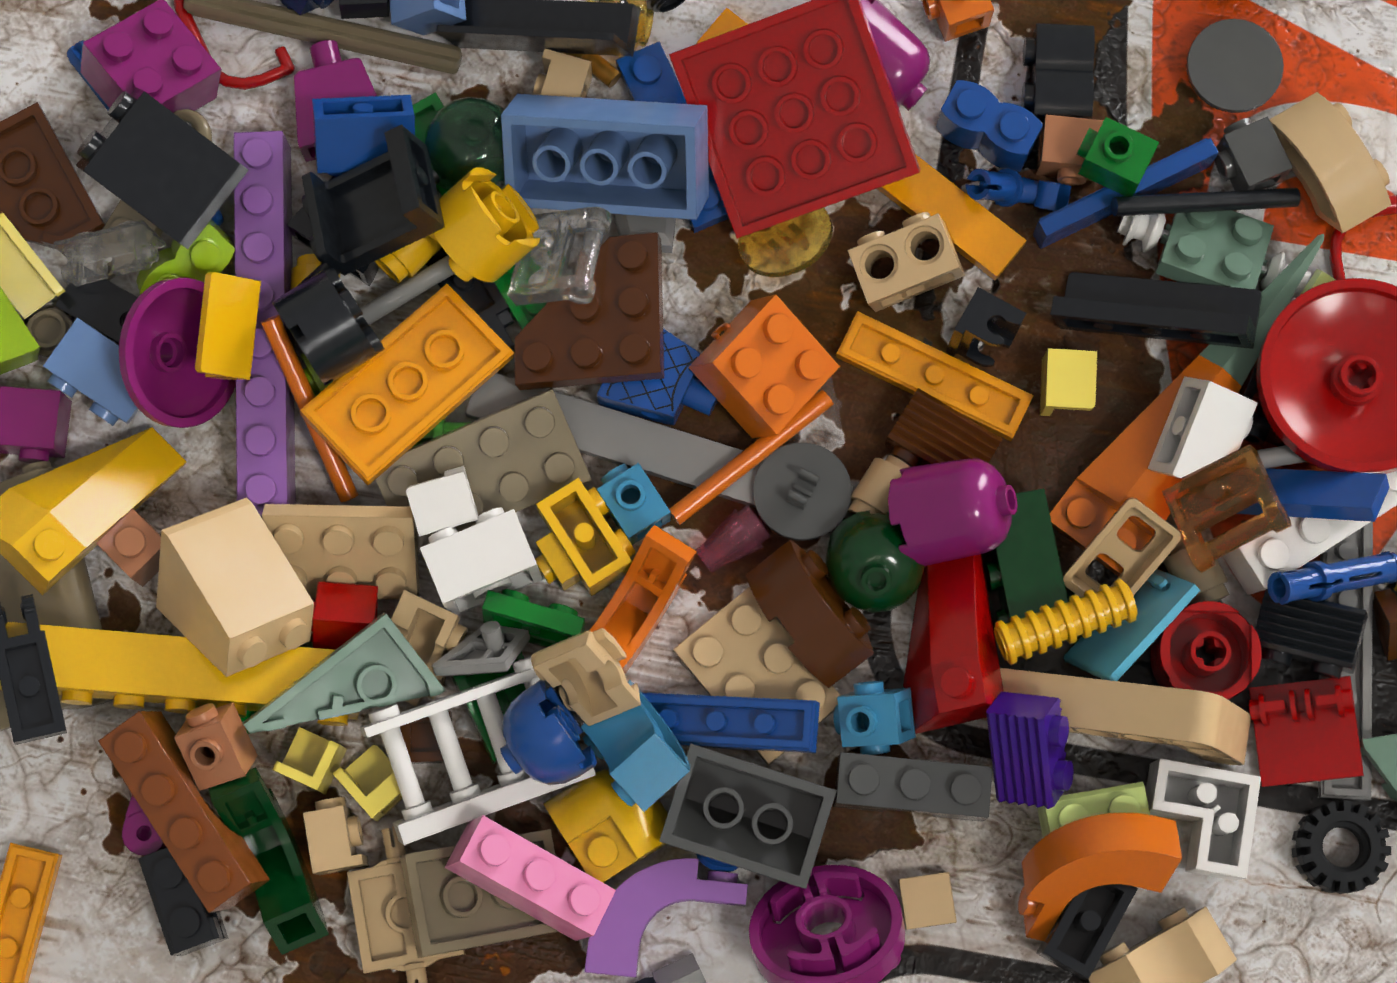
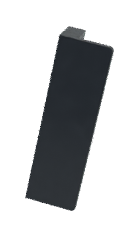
(546, 24)
(1159, 309)

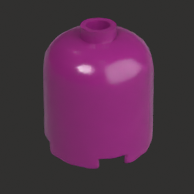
(901, 53)
(951, 509)

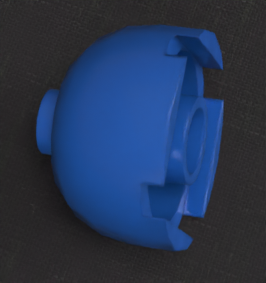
(544, 738)

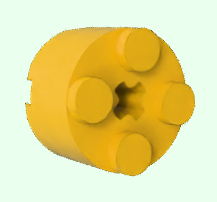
(485, 227)

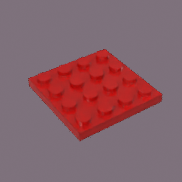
(796, 113)

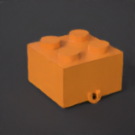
(764, 366)

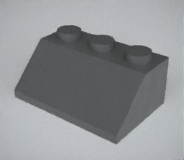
(748, 816)

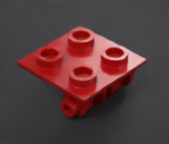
(1306, 731)

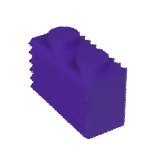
(1029, 749)

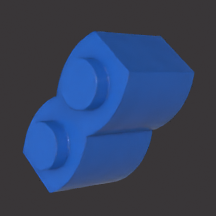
(979, 121)

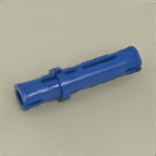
(1319, 580)

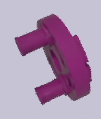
(857, 952)

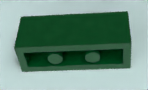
(1027, 562)

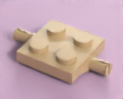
(384, 917)

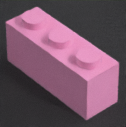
(530, 878)

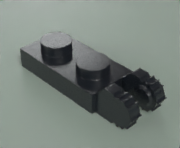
(29, 680)

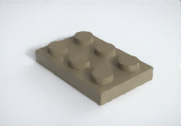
(457, 914)

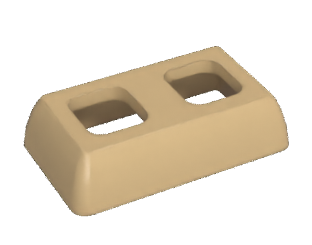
(1136, 564)

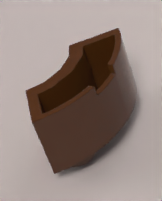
(825, 630)

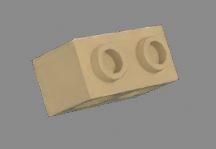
(909, 274)

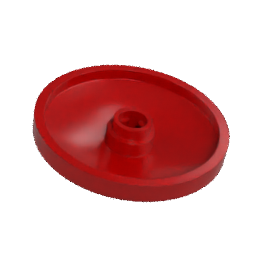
(1333, 376)

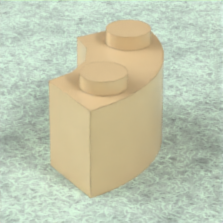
(1332, 162)
(1182, 952)

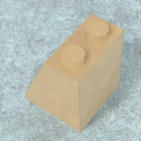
(232, 588)

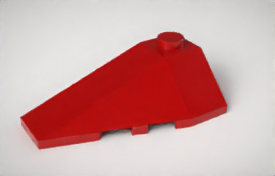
(952, 647)

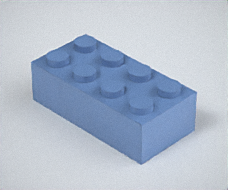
(607, 155)

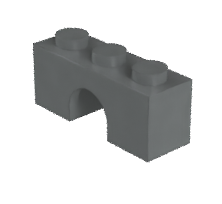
(913, 786)

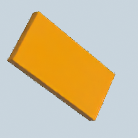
(410, 386)

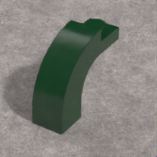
(289, 898)

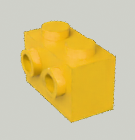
(586, 536)

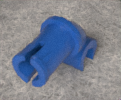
(1009, 188)

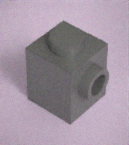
(1252, 155)

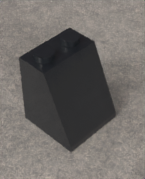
(160, 166)

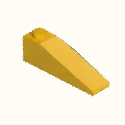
(66, 511)

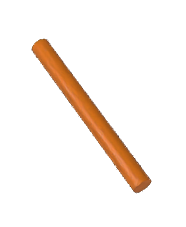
(303, 395)
(748, 459)

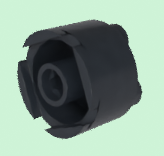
(328, 325)

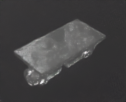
(128, 246)

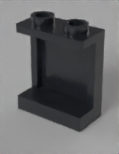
(374, 205)

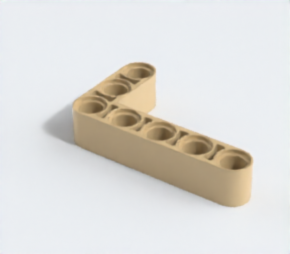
(1145, 713)

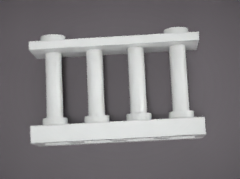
(467, 799)

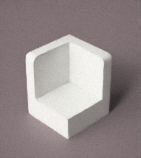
(442, 502)

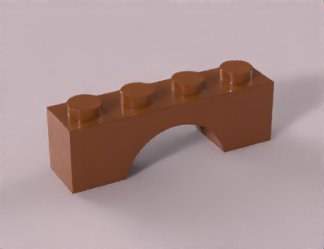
(204, 848)

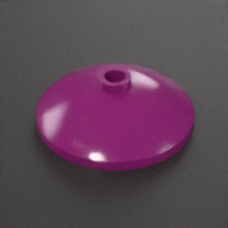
(160, 356)

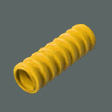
(1065, 621)

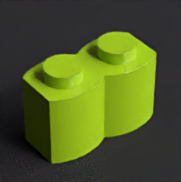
(207, 254)

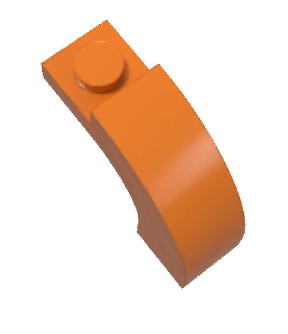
(645, 592)
(1094, 853)

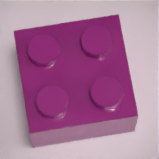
(151, 54)

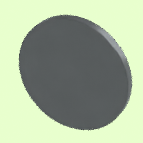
(1234, 65)
(802, 491)

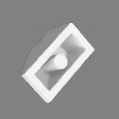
(1201, 427)

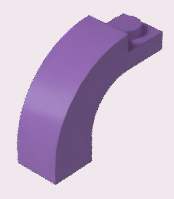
(639, 898)

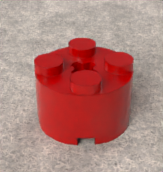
(1224, 634)

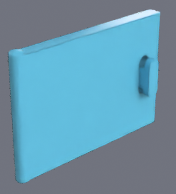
(1115, 651)

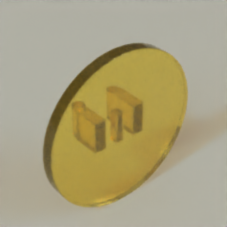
(787, 245)

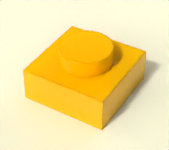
(555, 563)

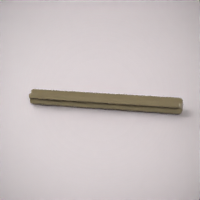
(319, 28)

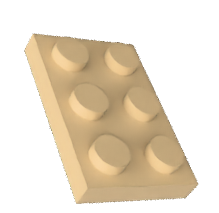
(348, 545)
(750, 657)

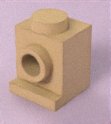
(564, 75)
(333, 837)

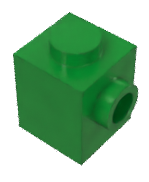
(1116, 156)

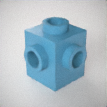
(874, 717)

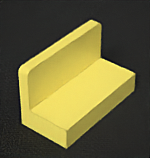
(22, 273)

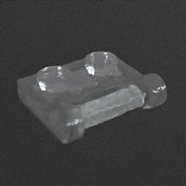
(542, 272)

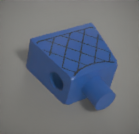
(662, 398)

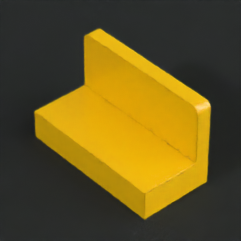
(227, 326)

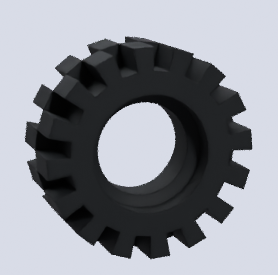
(1371, 847)

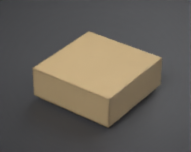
(927, 901)

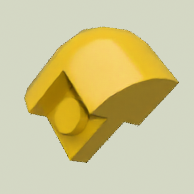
(603, 828)

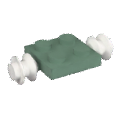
(1210, 248)

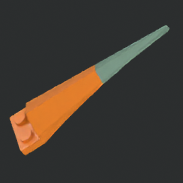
(1123, 466)

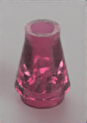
(733, 539)

